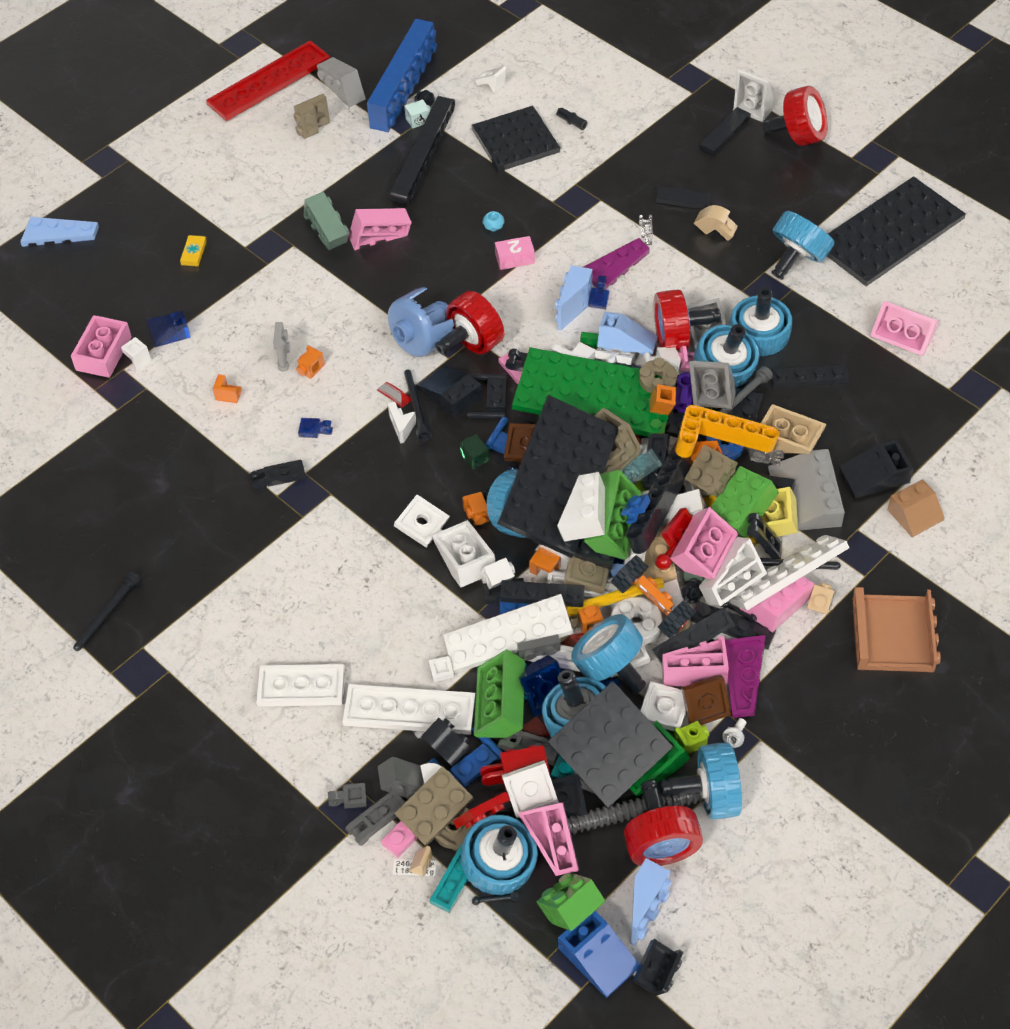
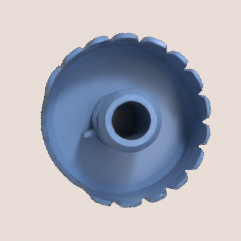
(417, 328)

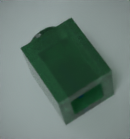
(474, 451)

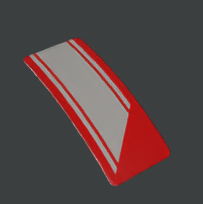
(394, 394)

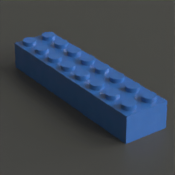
(401, 75)

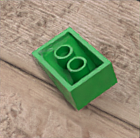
(667, 765)

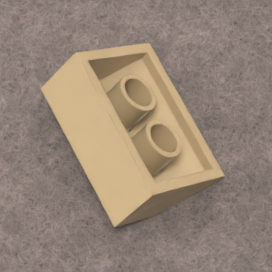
(658, 547)

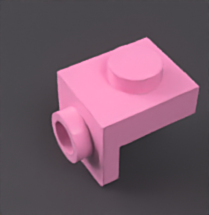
(685, 358)

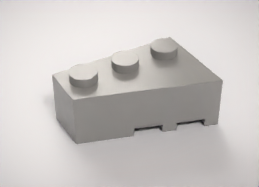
(342, 80)

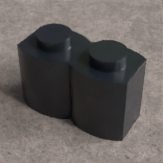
(446, 741)

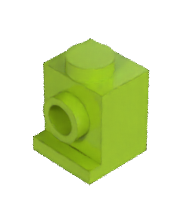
(687, 739)

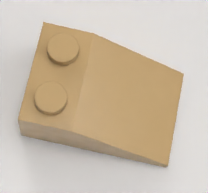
(796, 431)

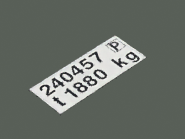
(402, 866)

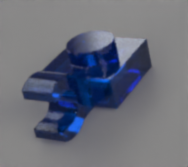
(599, 296)
(313, 427)

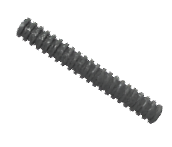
(624, 811)

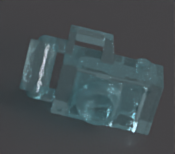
(643, 465)

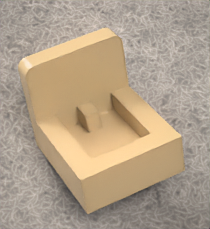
(821, 598)

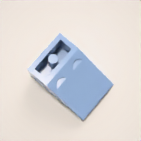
(573, 295)
(624, 334)
(650, 889)

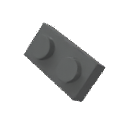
(542, 646)

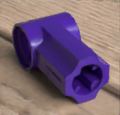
(683, 392)

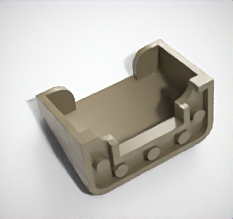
(626, 446)

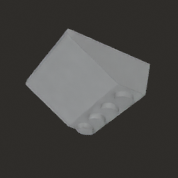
(814, 489)

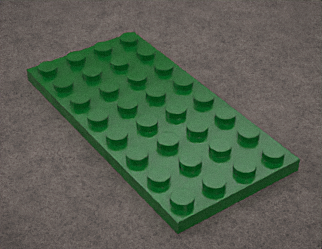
(587, 386)

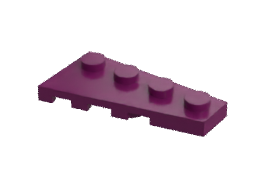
(618, 262)
(744, 673)

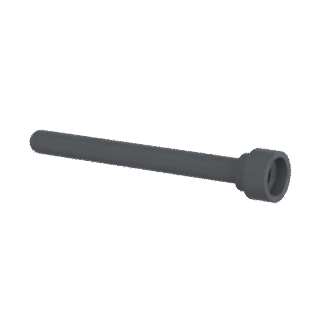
(762, 376)

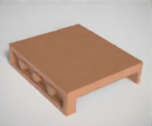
(895, 632)

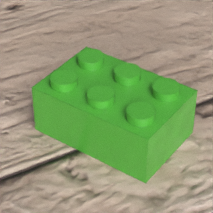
(742, 496)

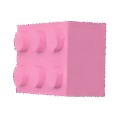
(101, 346)

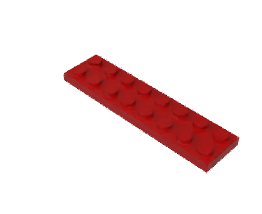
(267, 81)

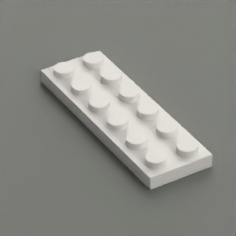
(790, 570)
(486, 639)
(407, 708)

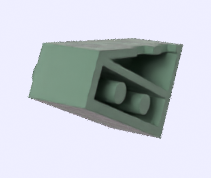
(325, 220)

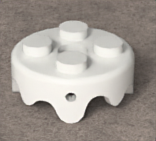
(647, 611)

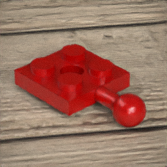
(672, 534)
(482, 811)

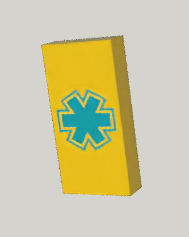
(193, 250)

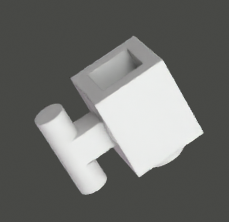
(668, 354)
(496, 572)

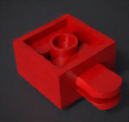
(511, 761)

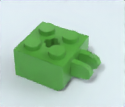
(570, 901)

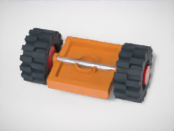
(630, 575)

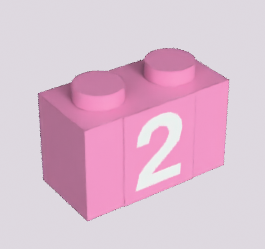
(514, 252)

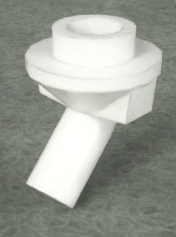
(734, 735)

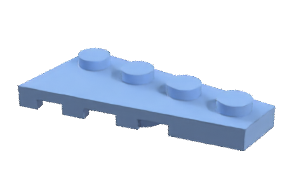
(58, 230)

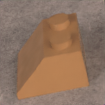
(916, 508)

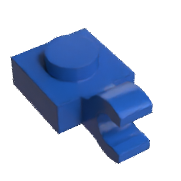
(635, 506)

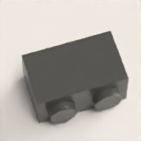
(400, 777)

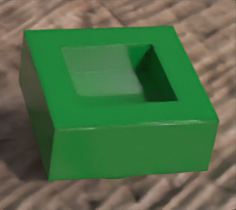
(589, 339)

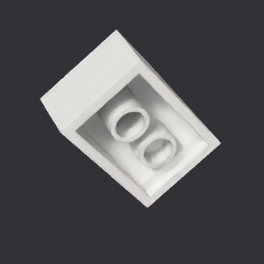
(753, 95)
(464, 552)

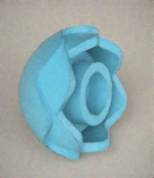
(493, 221)

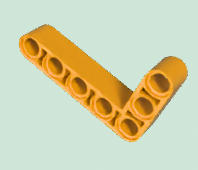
(723, 427)

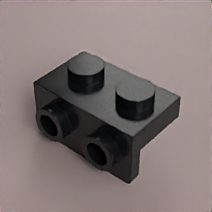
(658, 968)

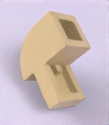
(716, 218)

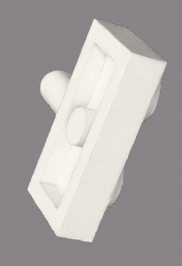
(614, 355)

